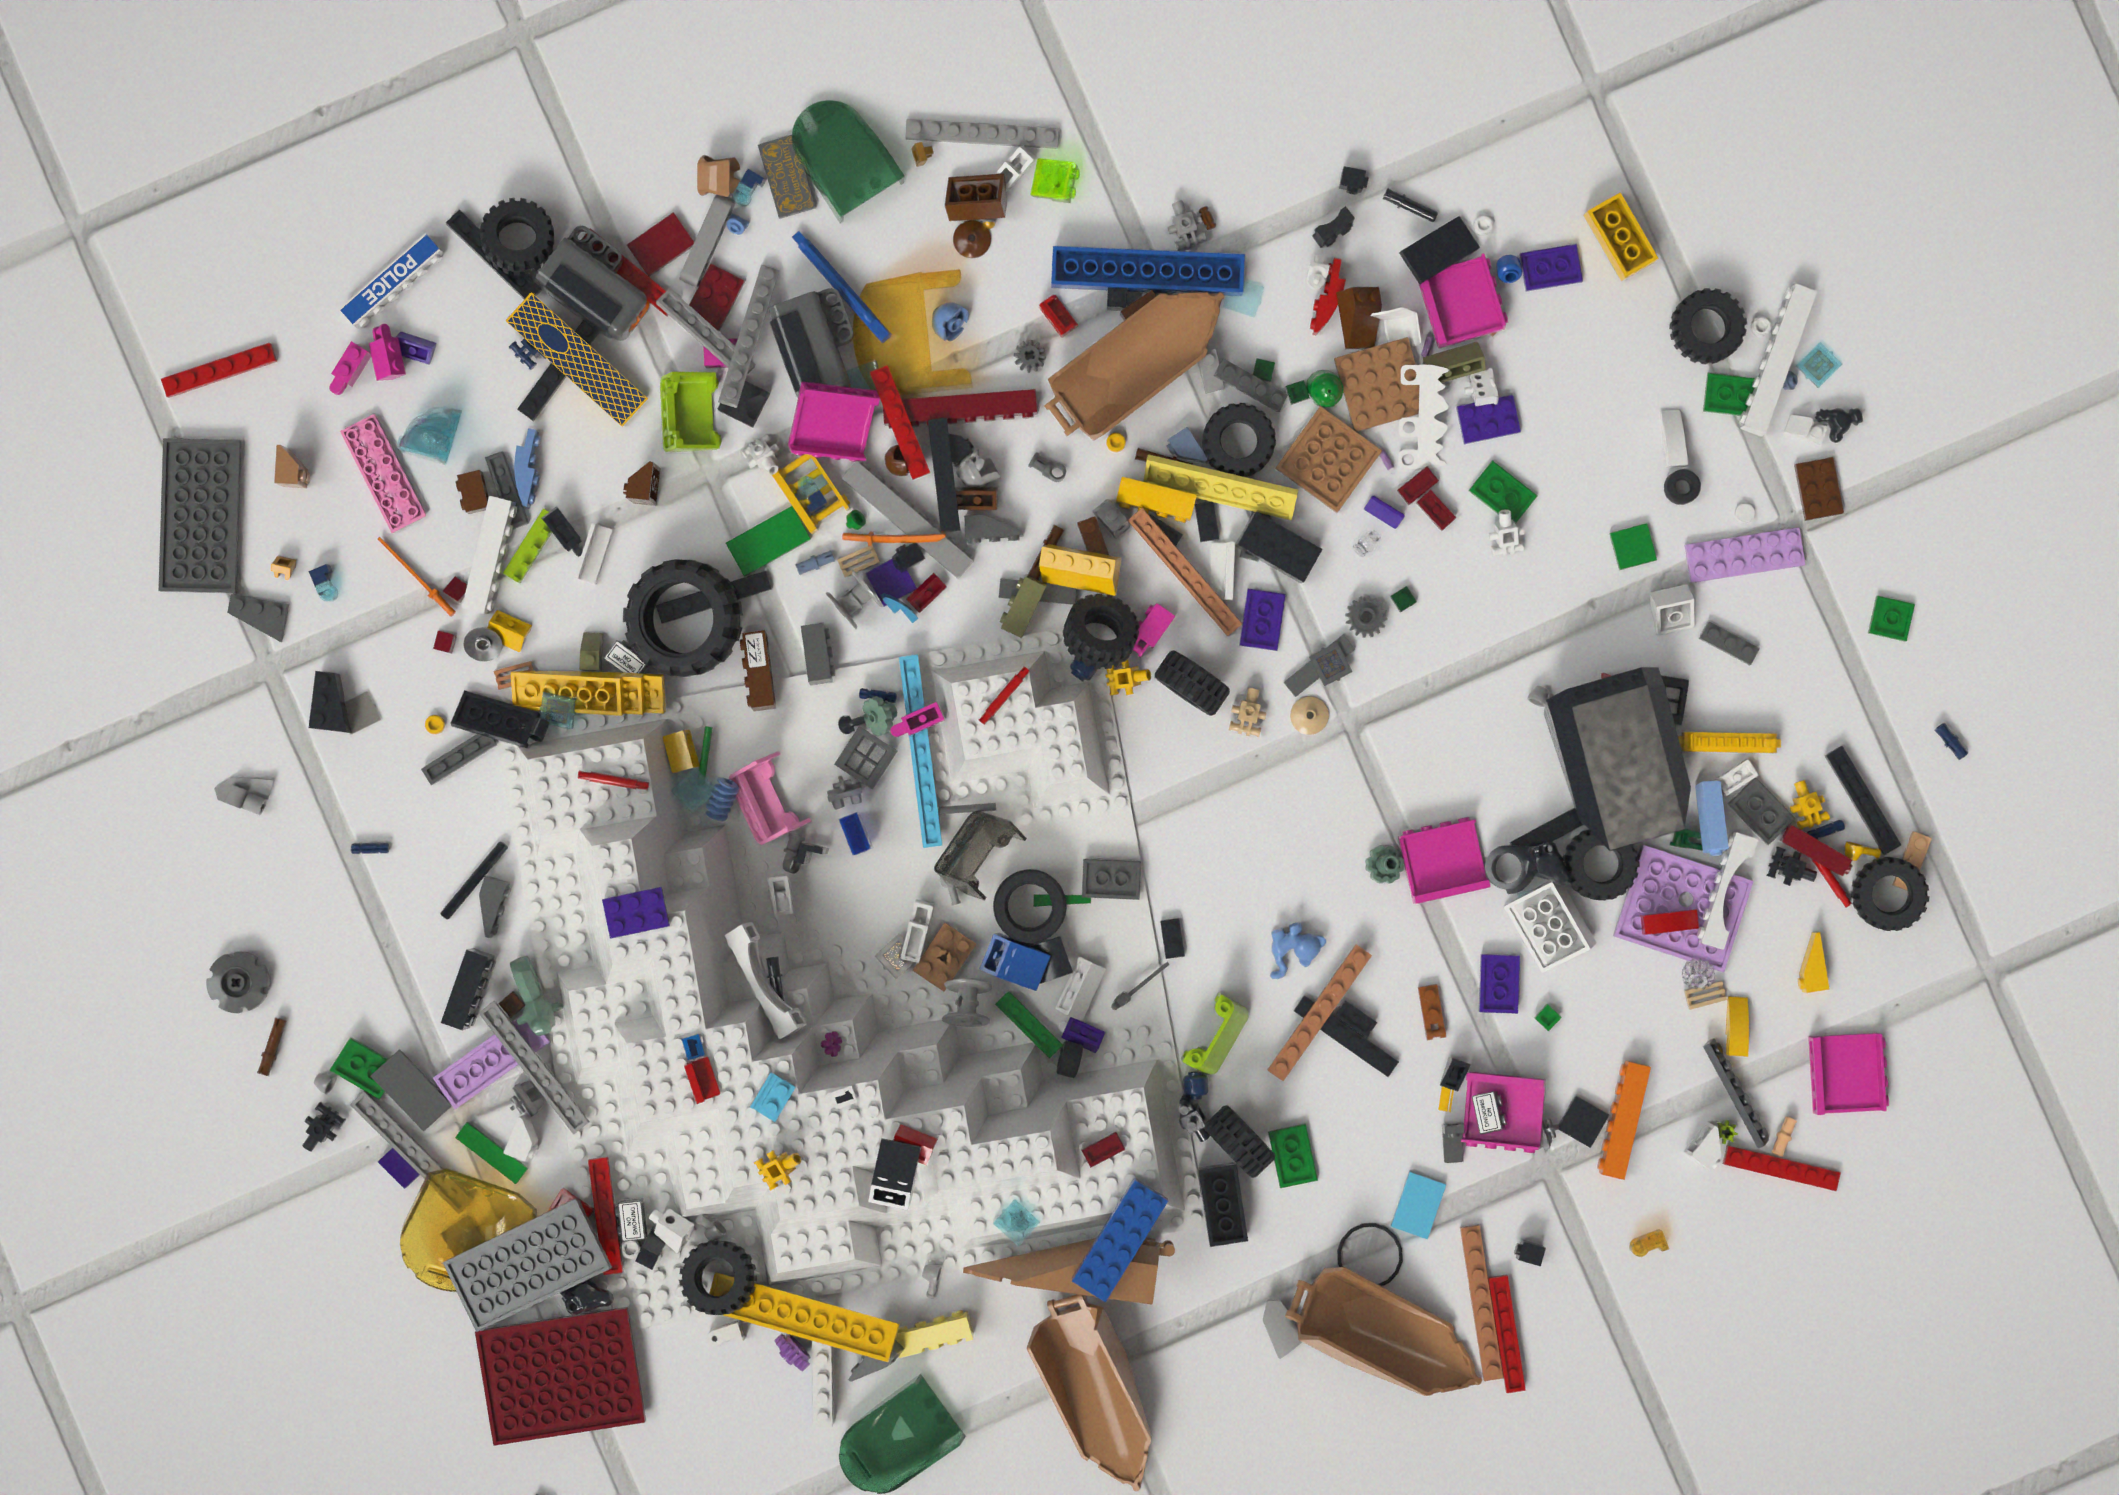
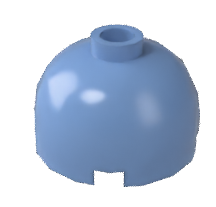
(948, 320)

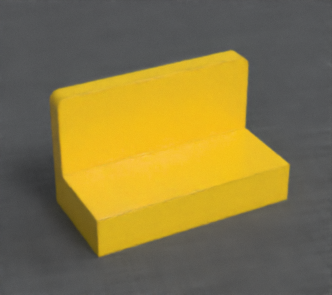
(510, 629)
(681, 751)

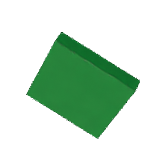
(1633, 546)
(1891, 618)

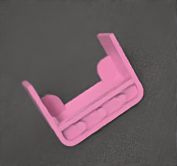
(760, 802)

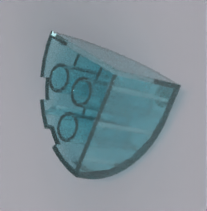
(431, 434)

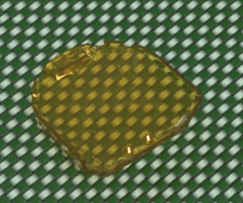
(454, 1216)

